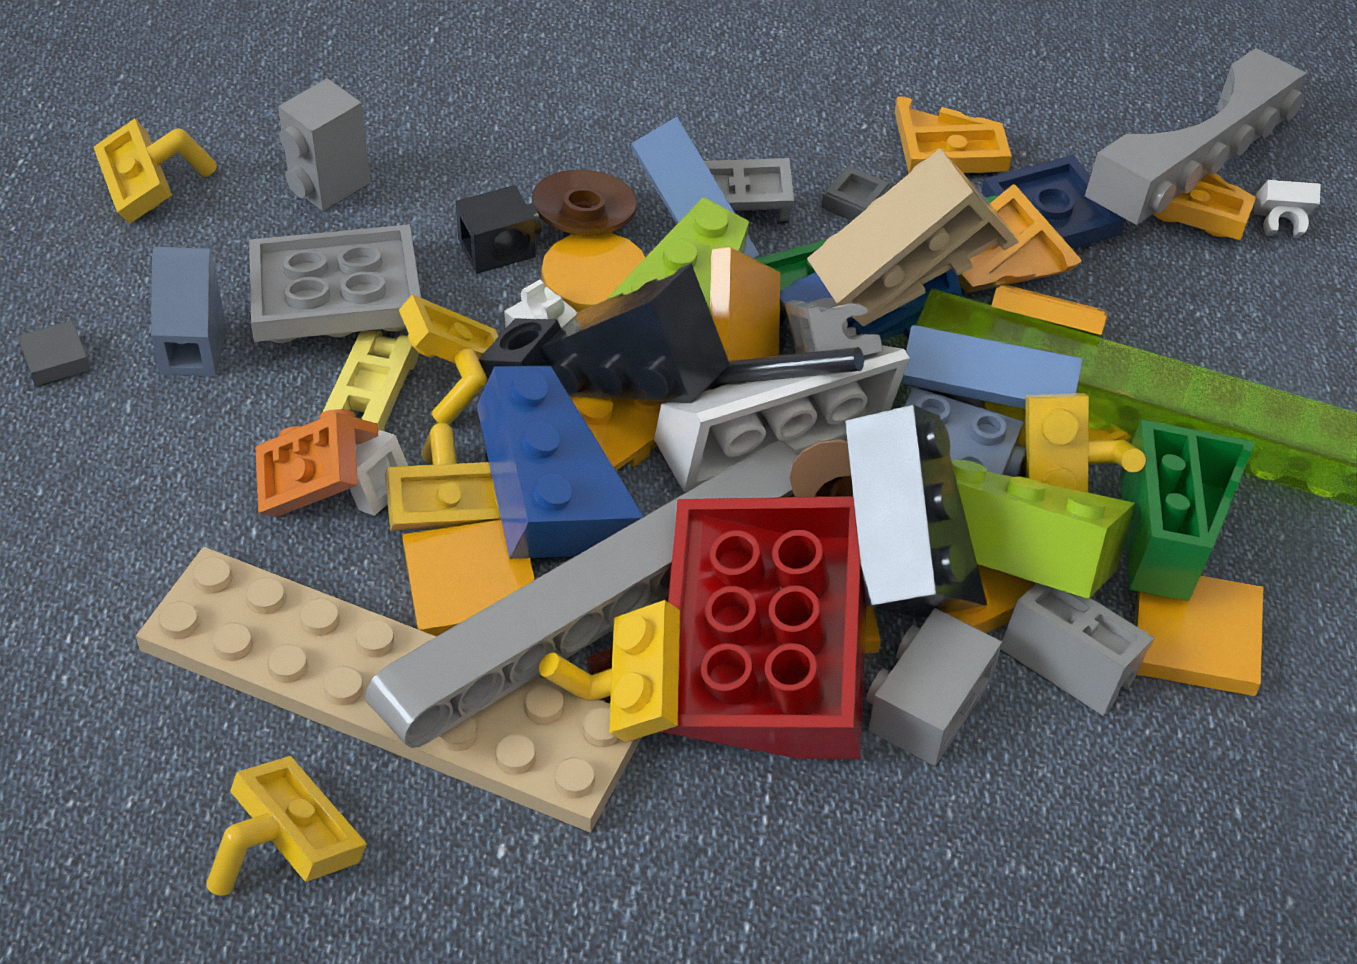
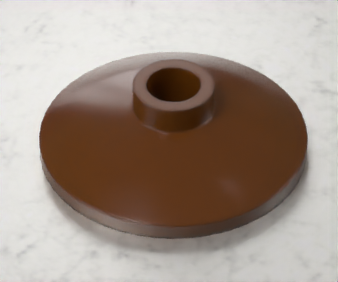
(584, 202)

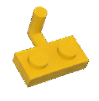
(134, 167)
(453, 338)
(1060, 446)
(440, 492)
(641, 675)
(292, 815)

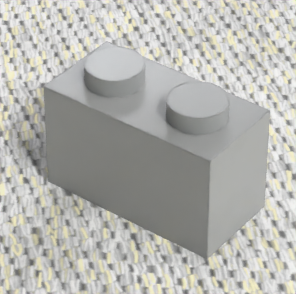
(324, 144)
(932, 685)

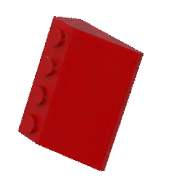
(770, 624)

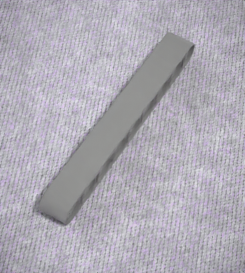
(554, 614)

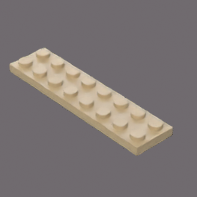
(321, 656)

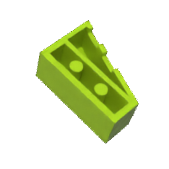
(691, 241)
(1042, 529)

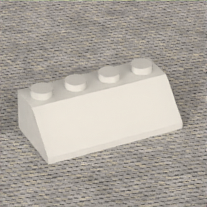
(745, 417)

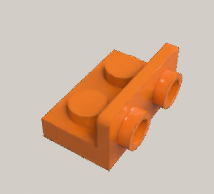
(310, 461)

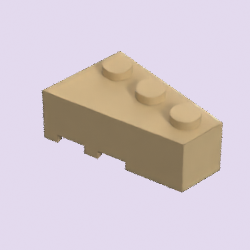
(909, 237)

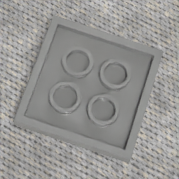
(331, 282)

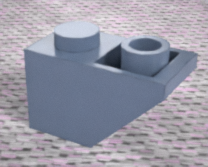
(186, 311)

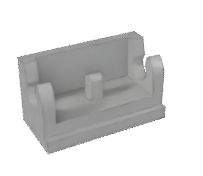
(756, 184)
(823, 326)
(1076, 644)

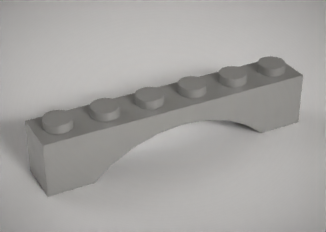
(1150, 170)

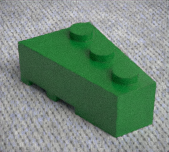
(1178, 504)

